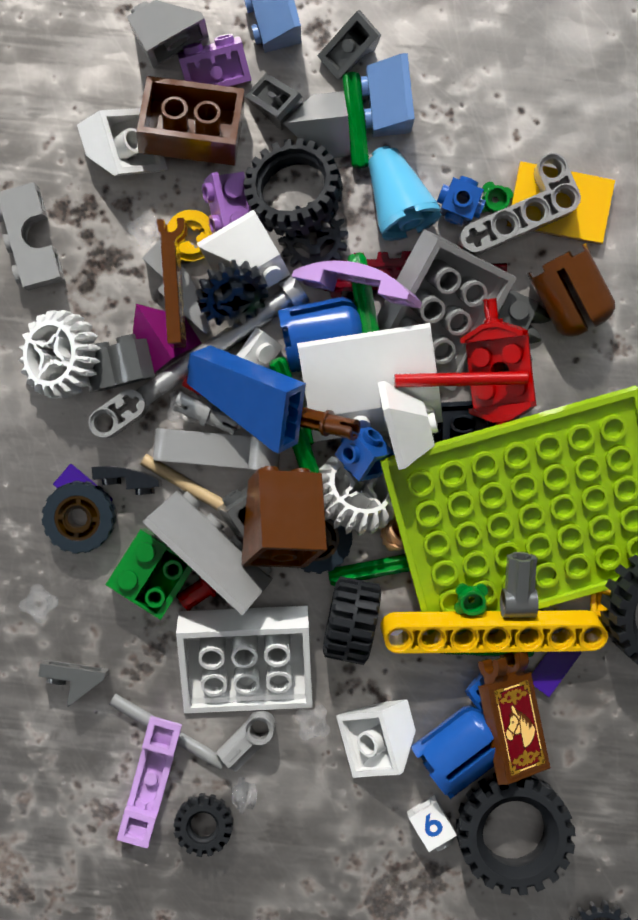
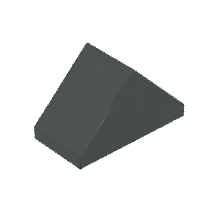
(274, 99)

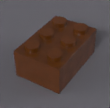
(190, 120)

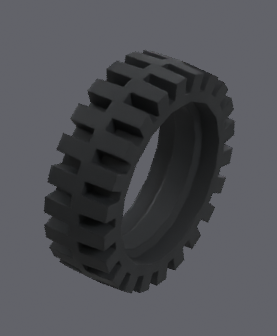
(284, 157)

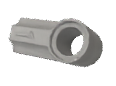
(246, 741)

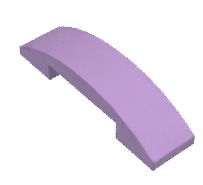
(325, 276)
(149, 782)

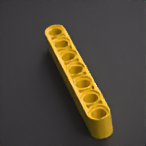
(479, 640)

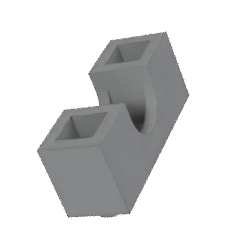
(20, 210)

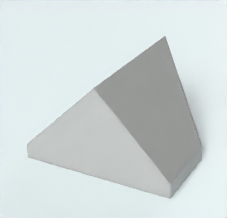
(324, 121)

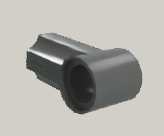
(519, 596)

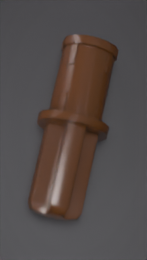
(329, 423)

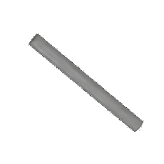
(184, 741)

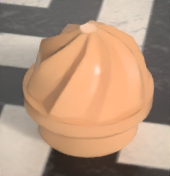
(391, 536)

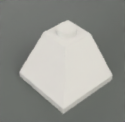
(112, 143)
(245, 241)
(407, 424)
(377, 738)

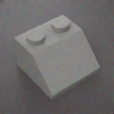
(165, 29)

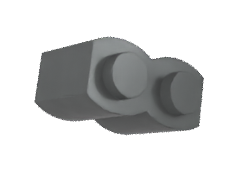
(121, 363)

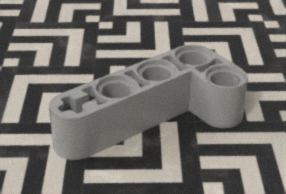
(516, 214)
(212, 449)

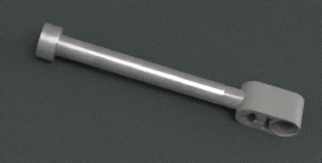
(290, 294)

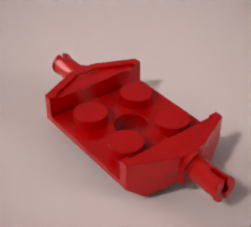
(485, 349)

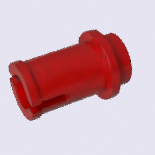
(195, 594)

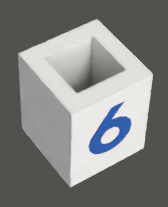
(432, 824)

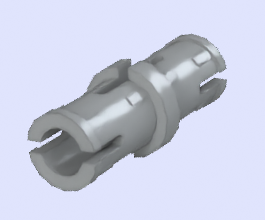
(204, 412)

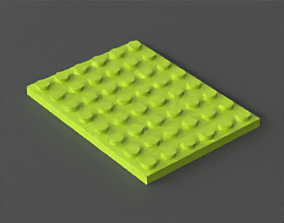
(532, 485)

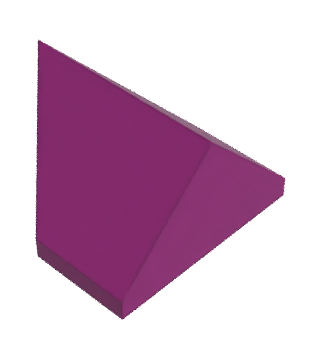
(151, 325)

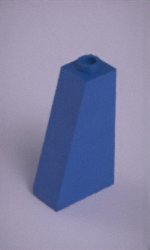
(250, 394)

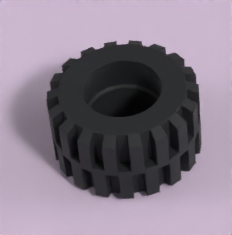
(352, 620)

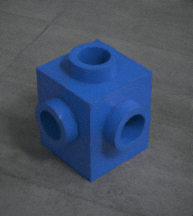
(453, 210)
(364, 454)

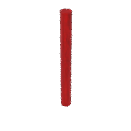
(461, 379)

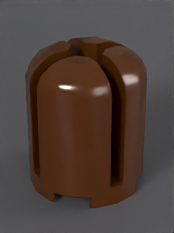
(588, 285)

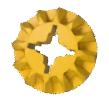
(197, 222)

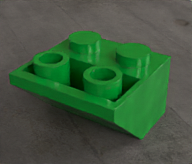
(149, 574)

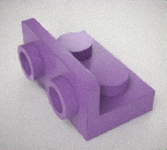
(215, 63)
(225, 198)

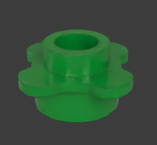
(502, 193)
(475, 607)

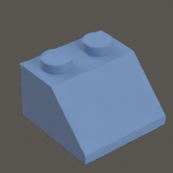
(276, 24)
(389, 96)

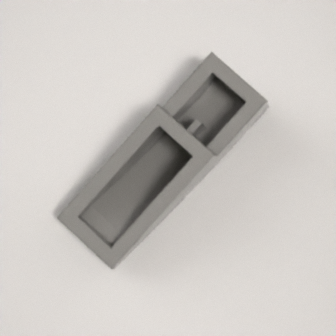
(191, 307)

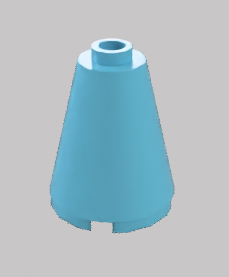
(399, 196)

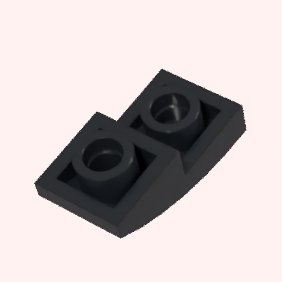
(135, 479)

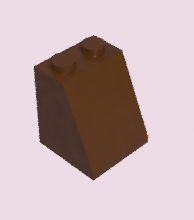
(284, 518)

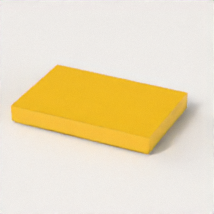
(590, 217)

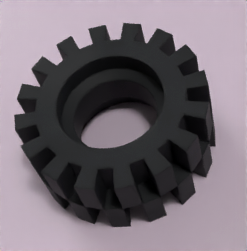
(203, 844)

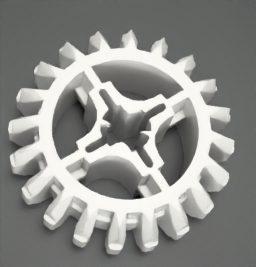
(59, 354)
(354, 501)

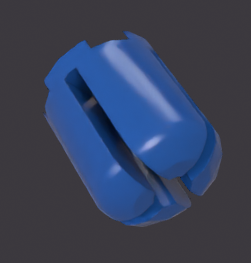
(316, 322)
(457, 750)

